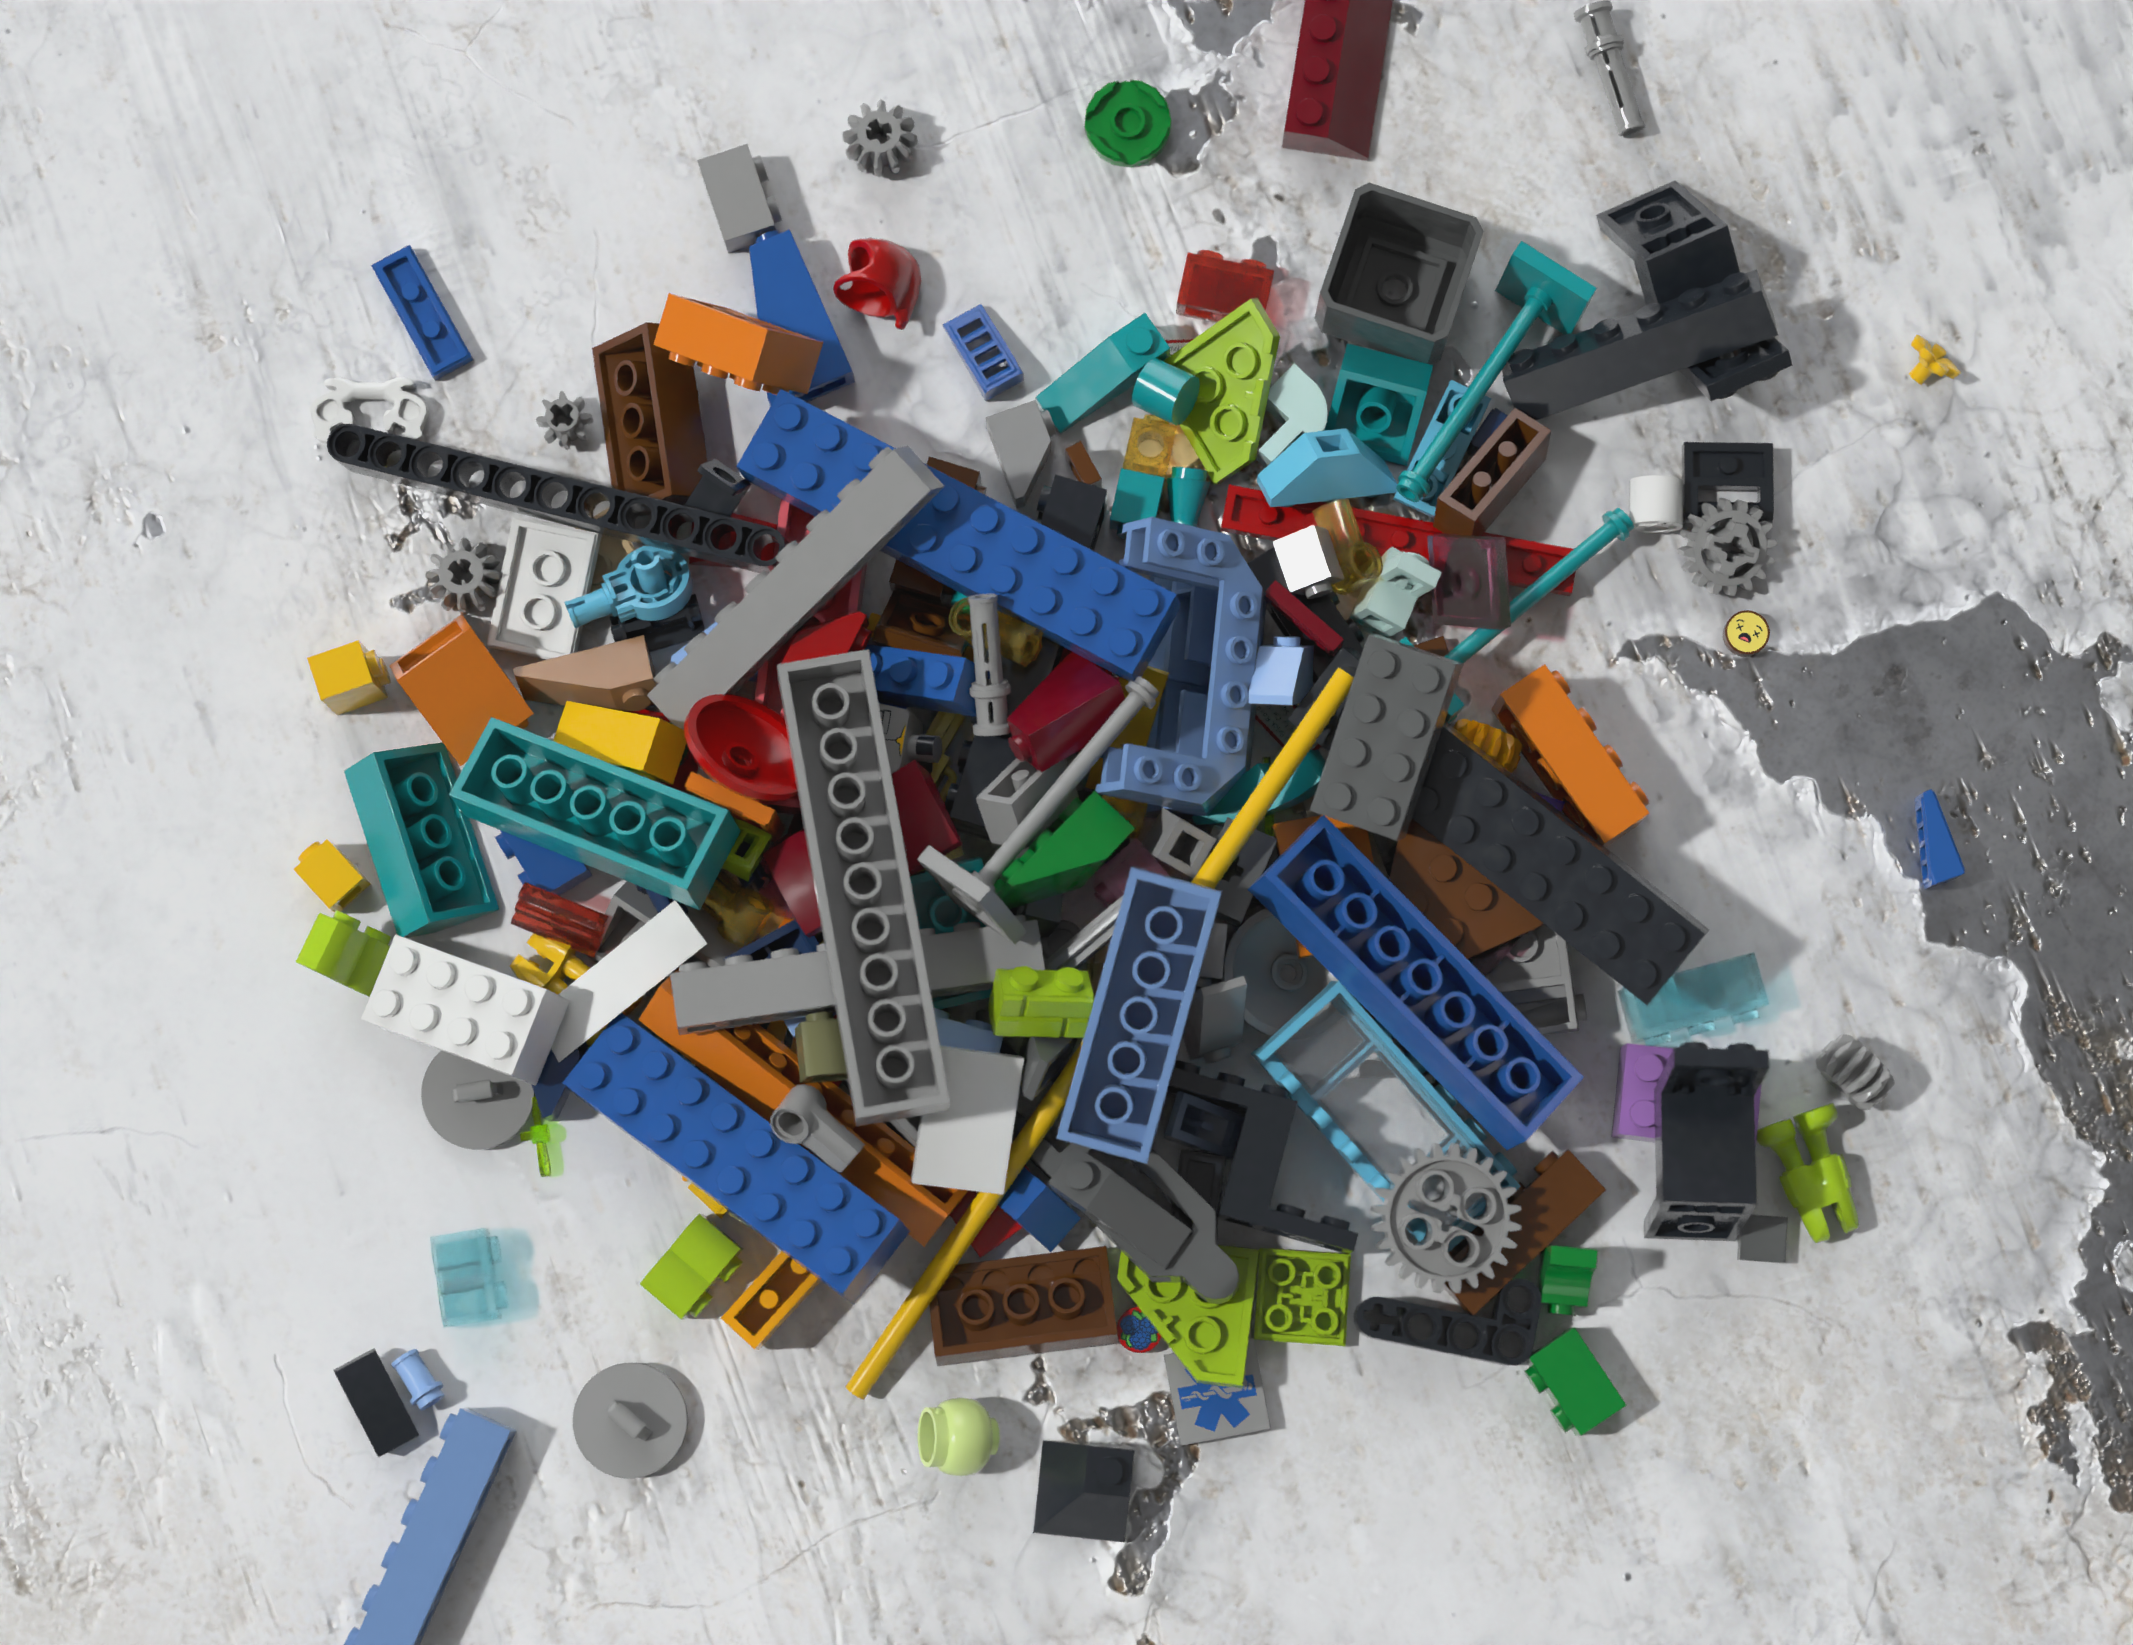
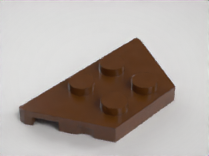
(1455, 895)

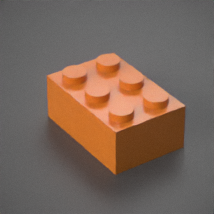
(738, 345)

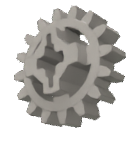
(1733, 529)

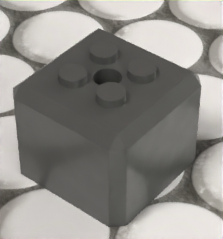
(1403, 240)

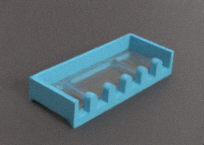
(1372, 1099)

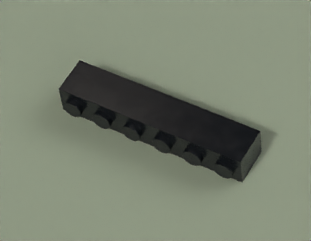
(1640, 346)

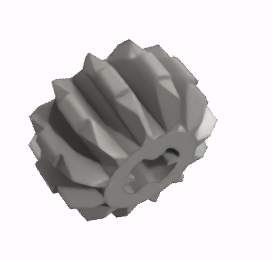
(890, 126)
(448, 585)
(1855, 1072)

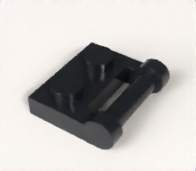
(1727, 468)

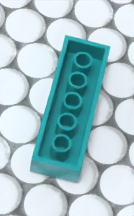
(595, 813)

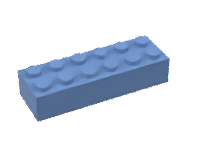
(1139, 1014)

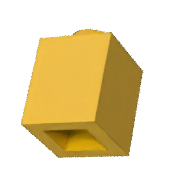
(330, 875)

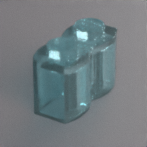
(468, 1277)

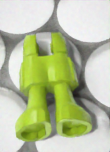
(1817, 1184)

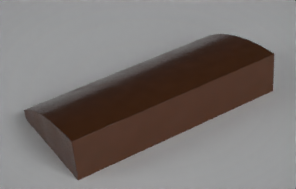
(1024, 1306)

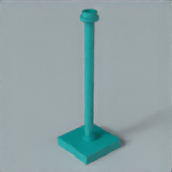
(1541, 291)
(1616, 526)

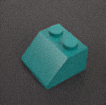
(1380, 400)

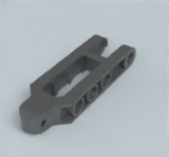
(1200, 1259)

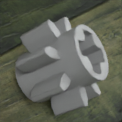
(561, 431)

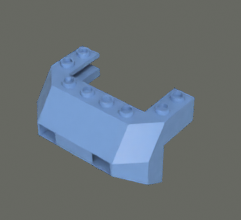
(1211, 651)

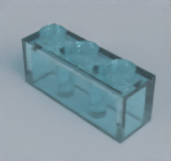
(1697, 1000)

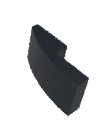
(376, 1402)

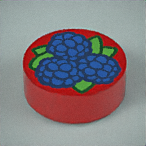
(1136, 1331)

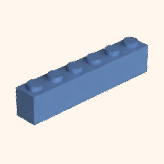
(434, 1531)

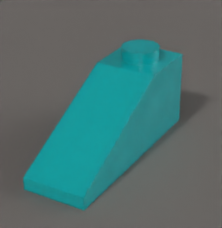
(1103, 373)

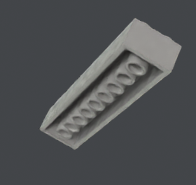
(863, 888)

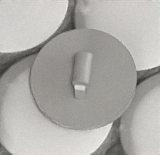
(474, 1103)
(630, 1420)

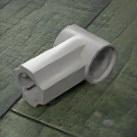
(805, 1120)

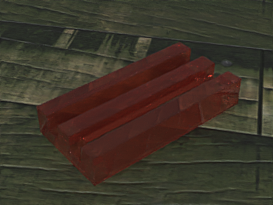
(558, 925)

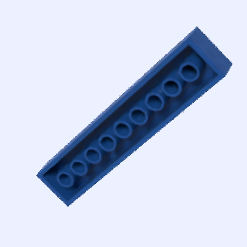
(972, 542)

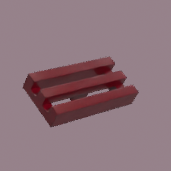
(1303, 619)

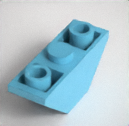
(1453, 458)
(1325, 469)

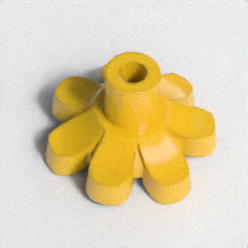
(1931, 361)

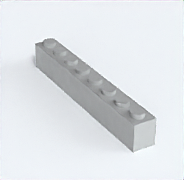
(800, 584)
(800, 984)

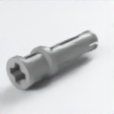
(1605, 49)
(984, 610)

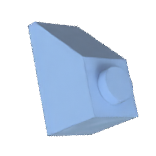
(1282, 672)

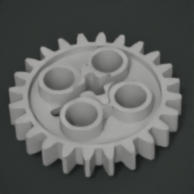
(1460, 1179)

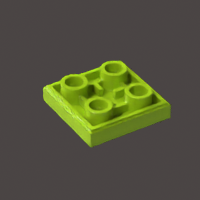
(1302, 1297)

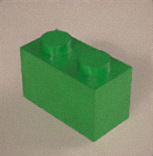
(1573, 1382)

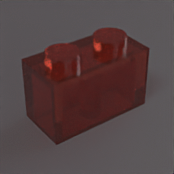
(1218, 286)

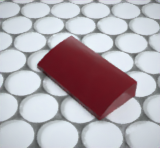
(922, 823)

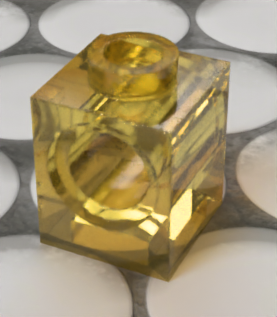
(1150, 429)

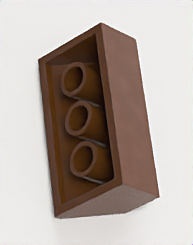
(649, 417)

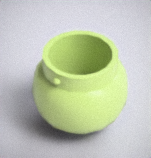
(957, 1436)

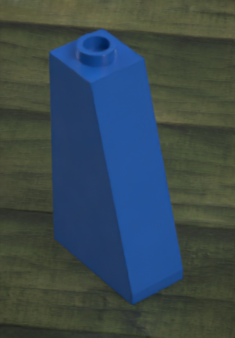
(790, 300)

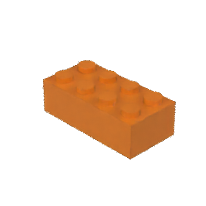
(1569, 757)

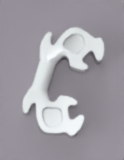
(408, 410)

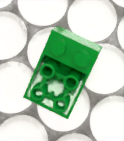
(1065, 853)

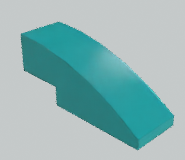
(1298, 789)

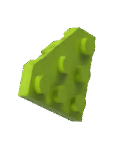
(1235, 379)
(1203, 1335)

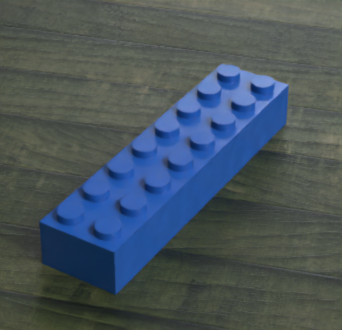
(1416, 983)
(737, 1158)

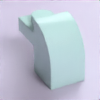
(1298, 406)
(1389, 599)

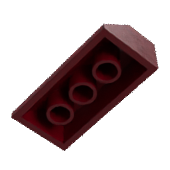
(1337, 77)

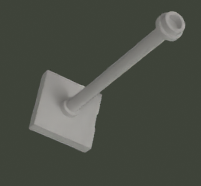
(976, 890)

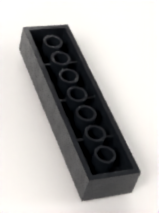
(1078, 514)

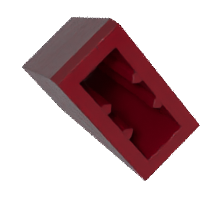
(1063, 712)

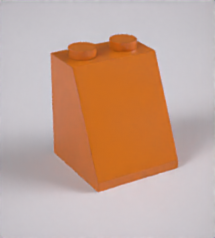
(459, 687)

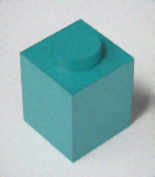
(1135, 499)

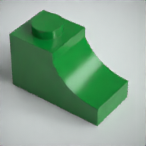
(1566, 1278)

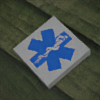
(1216, 1411)

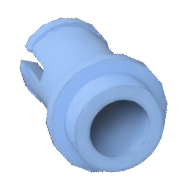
(418, 1380)

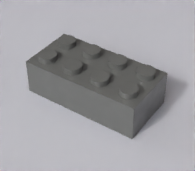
(1386, 737)

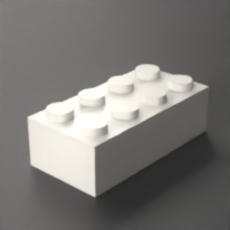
(465, 1009)

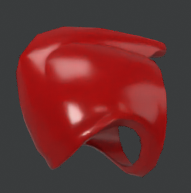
(882, 278)

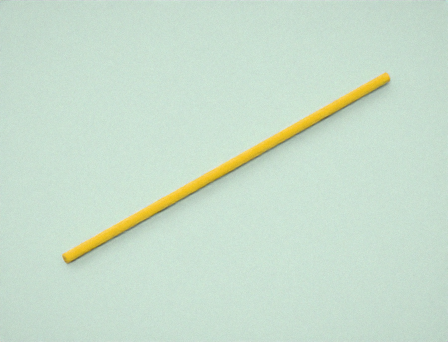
(1057, 1095)

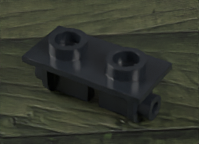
(665, 632)

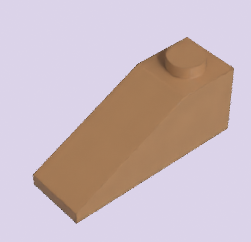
(604, 676)

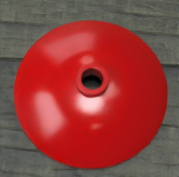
(742, 746)

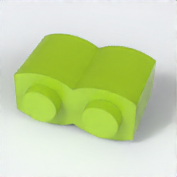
(345, 953)
(692, 1268)

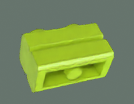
(1040, 1002)

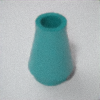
(1187, 494)

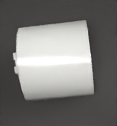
(1656, 503)

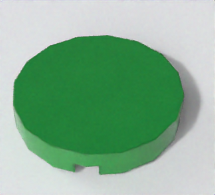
(1127, 123)

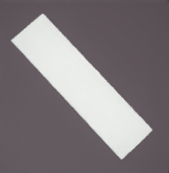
(625, 976)

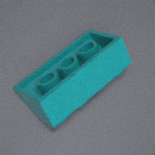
(420, 839)

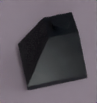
(1083, 1491)

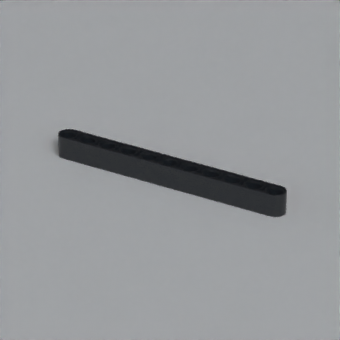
(540, 490)

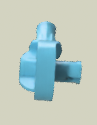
(638, 589)

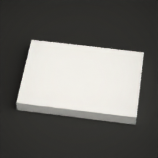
(539, 573)
(973, 1138)

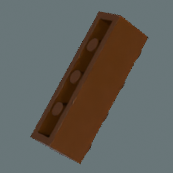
(1547, 1208)

